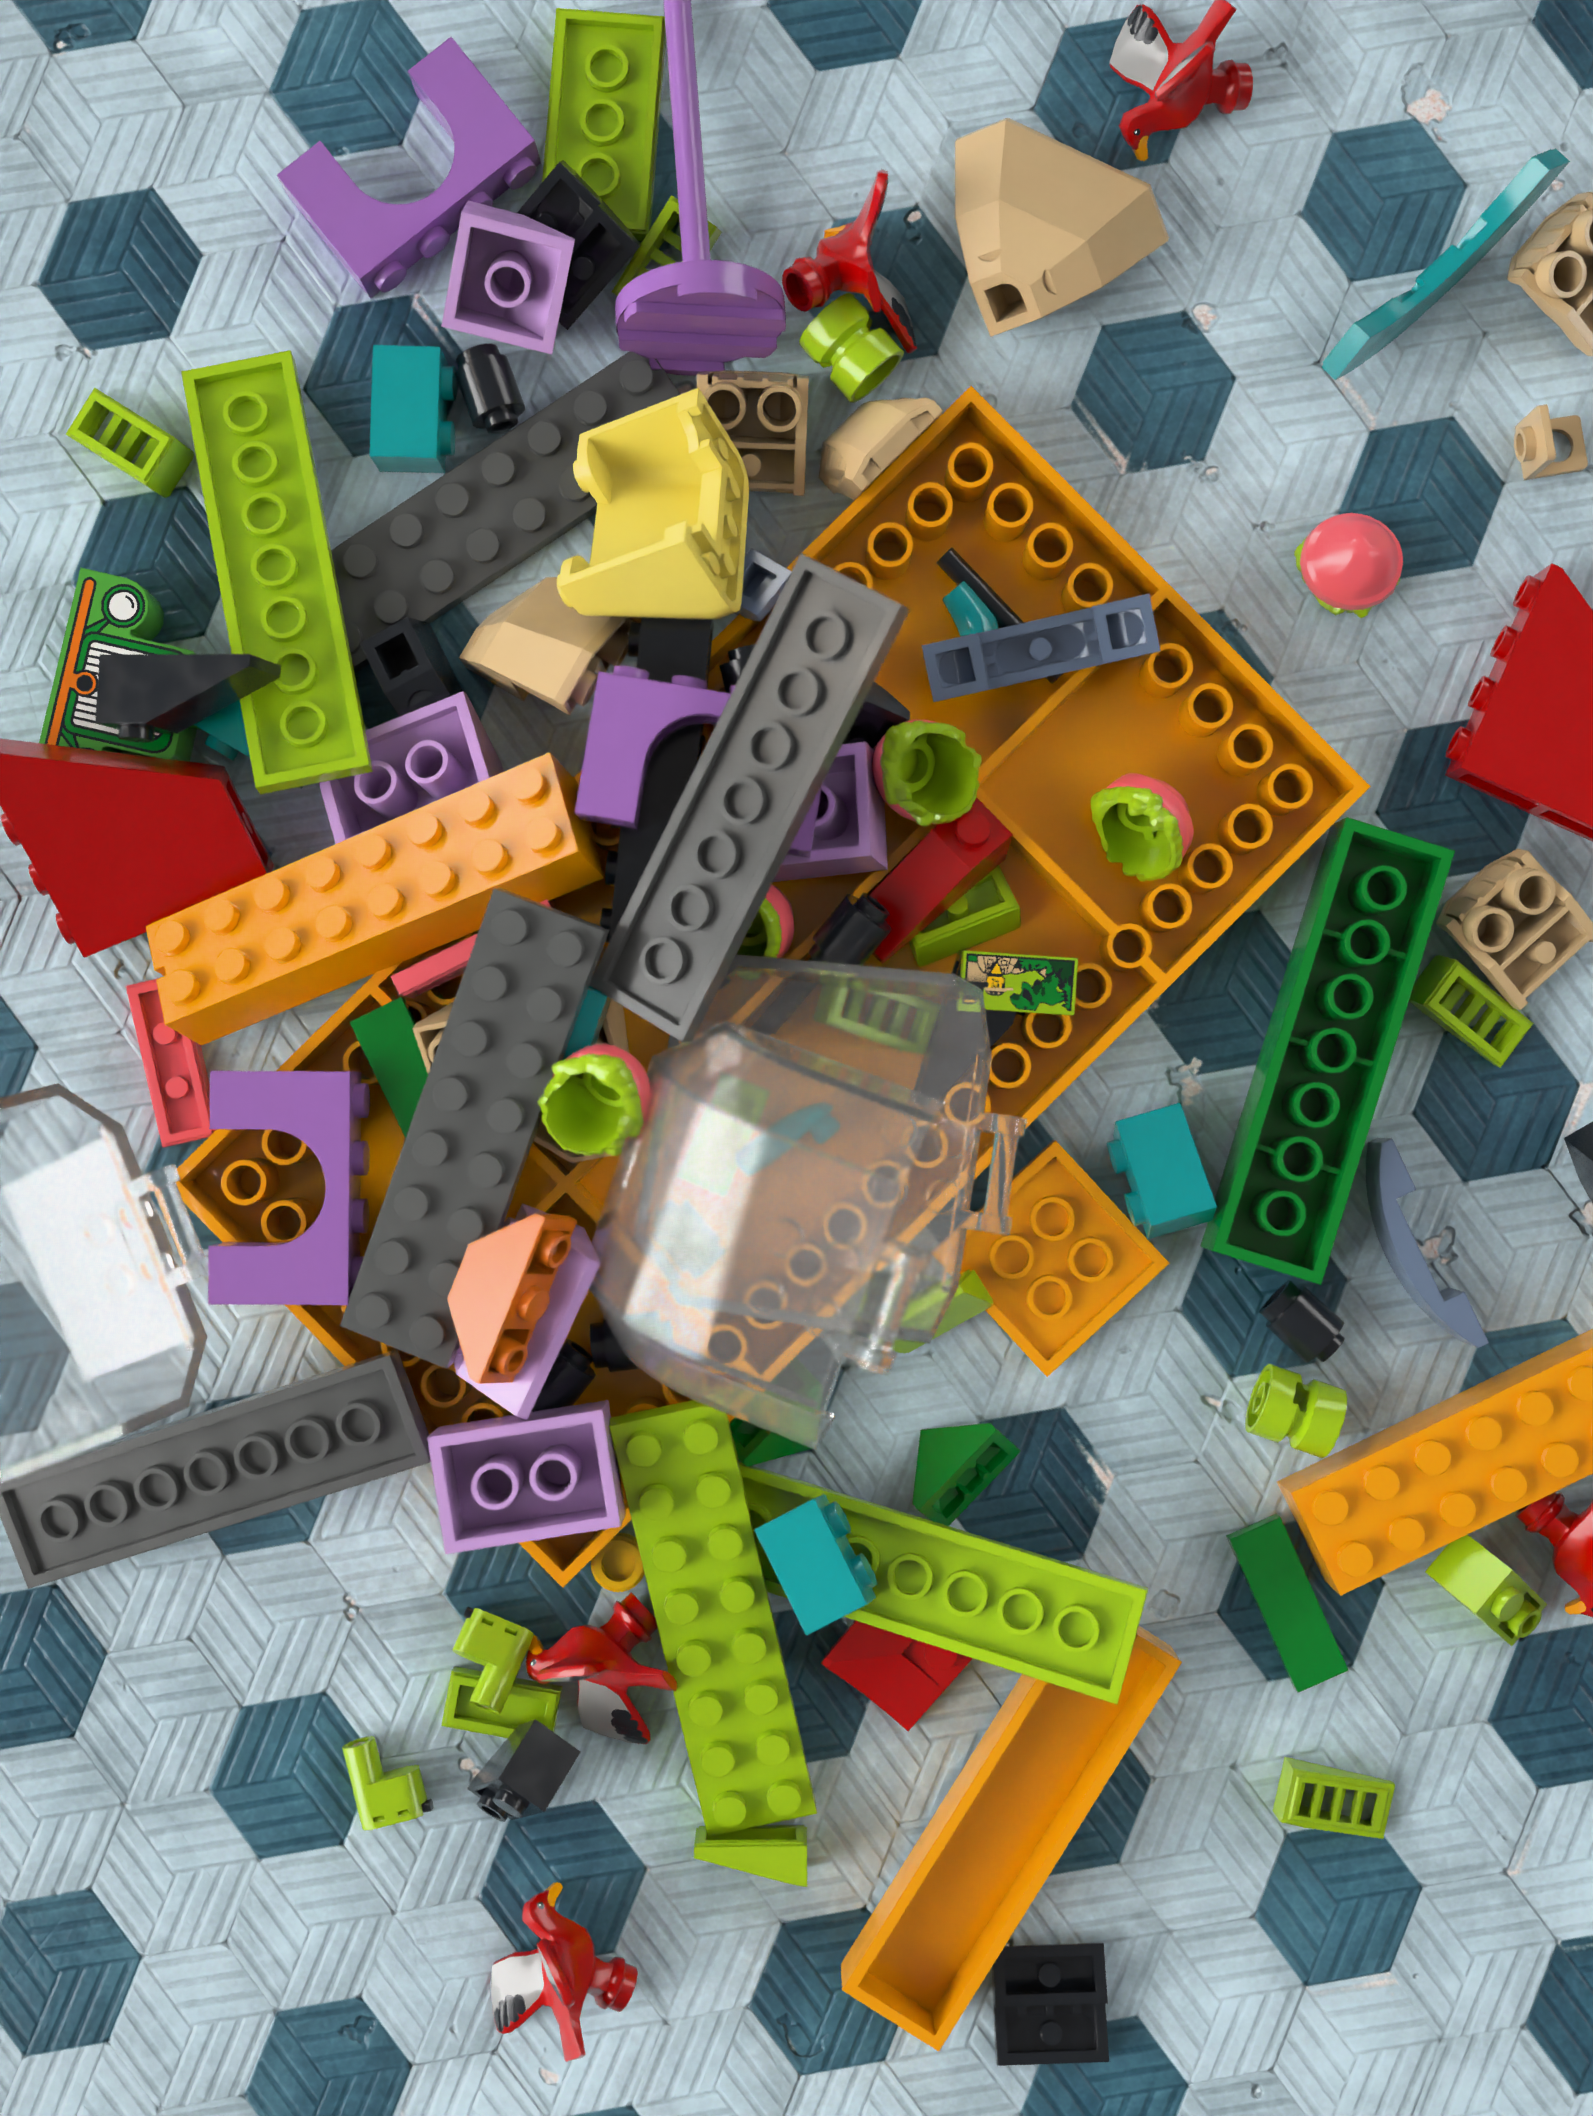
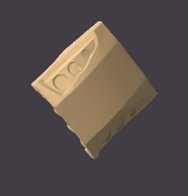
(1558, 269)
(765, 422)
(872, 442)
(1529, 924)

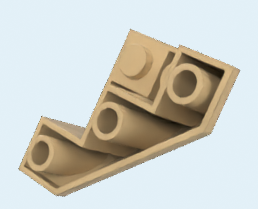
(1044, 222)
(546, 647)

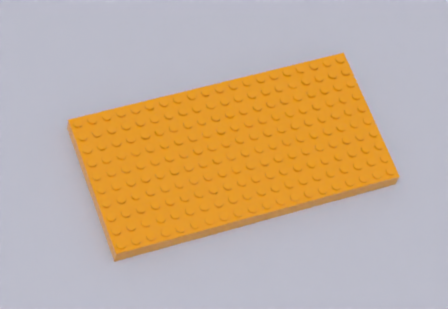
(1184, 715)

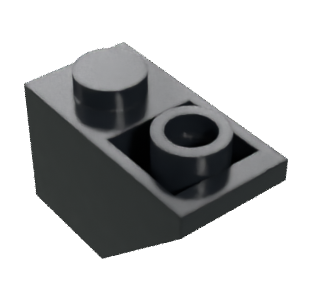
(523, 1773)

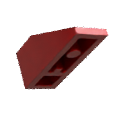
(939, 873)

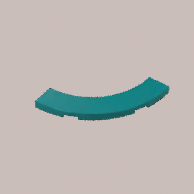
(1396, 315)

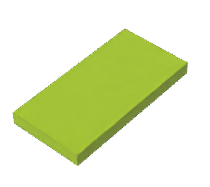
(608, 107)

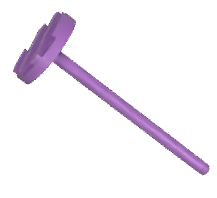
(701, 308)

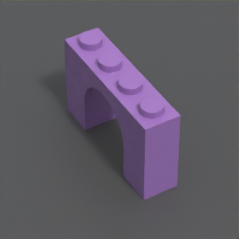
(385, 239)
(626, 728)
(326, 1115)

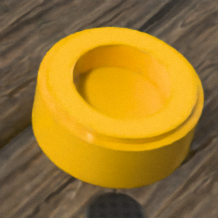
(618, 1564)

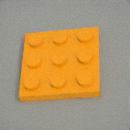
(1065, 1262)

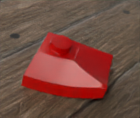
(894, 1670)

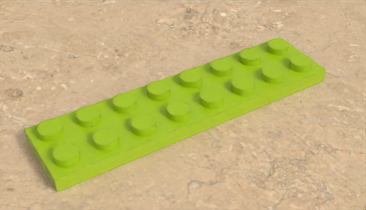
(276, 570)
(974, 1591)
(713, 1615)

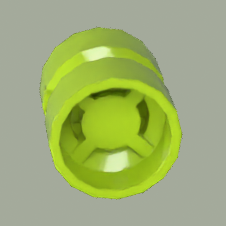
(843, 339)
(1288, 1408)

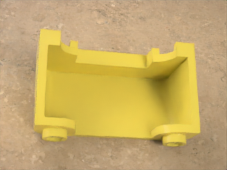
(665, 516)

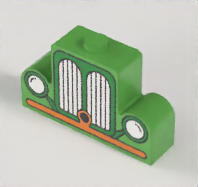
(106, 619)

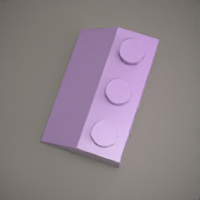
(413, 765)
(550, 1332)

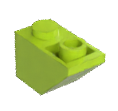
(1488, 1588)

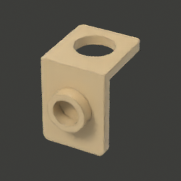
(1536, 447)

